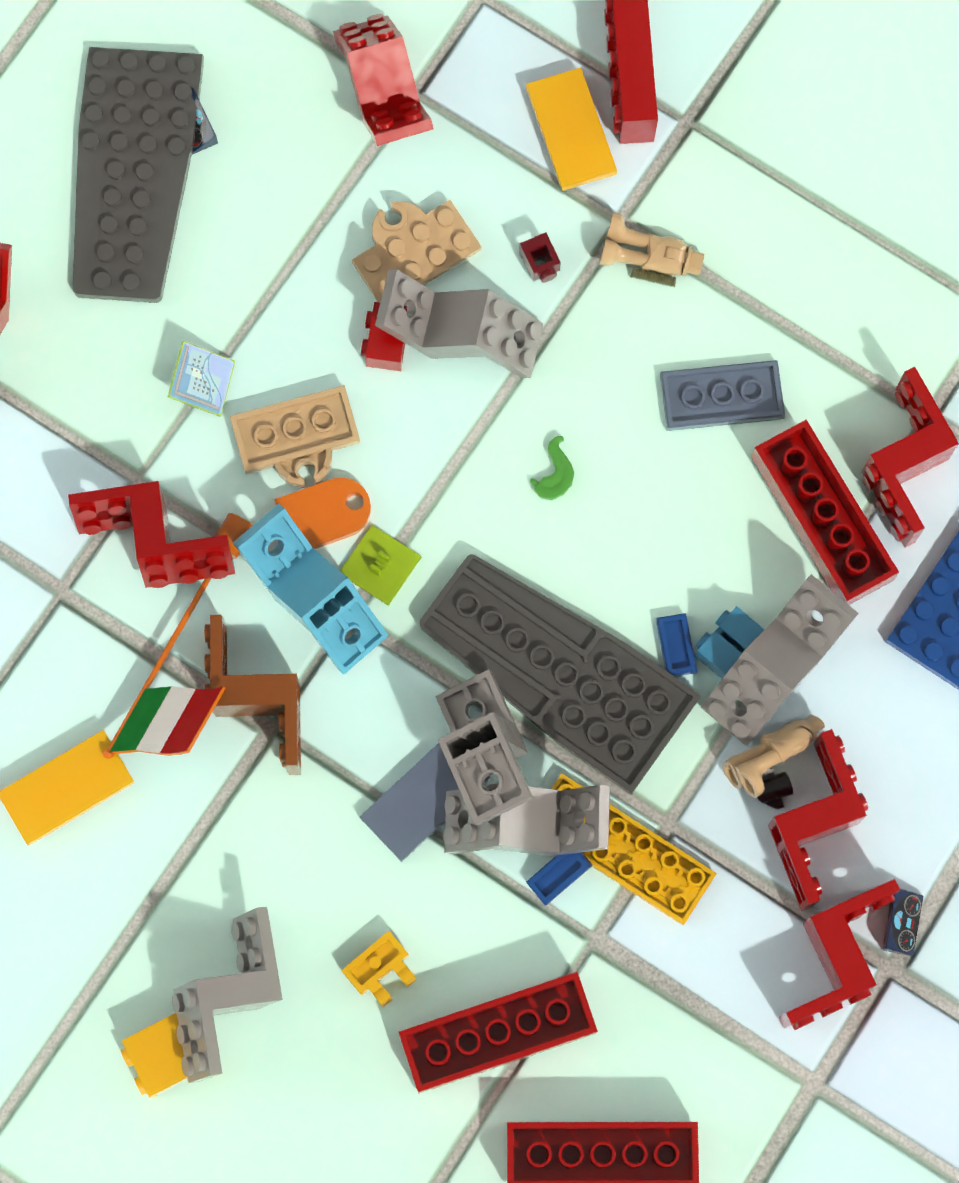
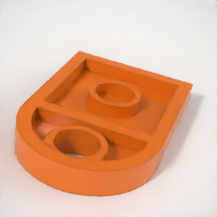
(323, 512)

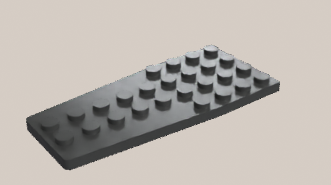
(132, 169)
(561, 671)

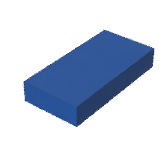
(676, 645)
(558, 875)

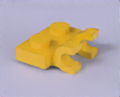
(375, 964)

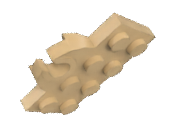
(417, 246)
(296, 434)

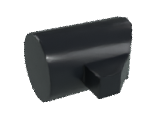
(776, 787)

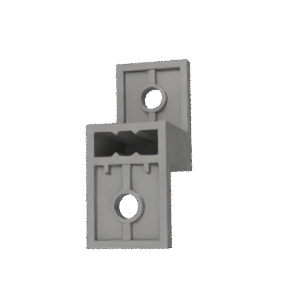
(459, 323)
(779, 660)
(483, 747)
(542, 826)
(203, 998)

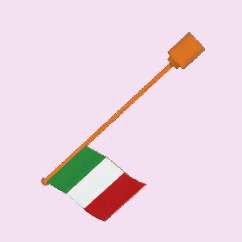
(172, 717)

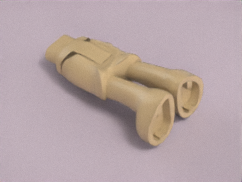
(663, 254)
(774, 748)

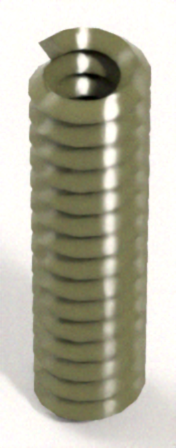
(653, 277)

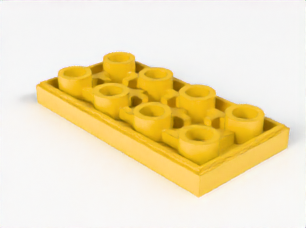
(571, 129)
(65, 788)

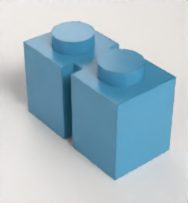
(728, 642)

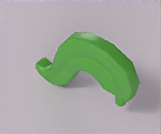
(561, 480)

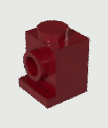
(540, 249)

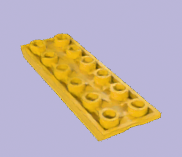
(648, 864)

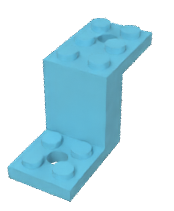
(311, 589)

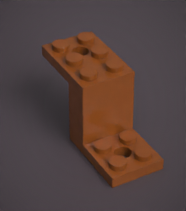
(255, 694)

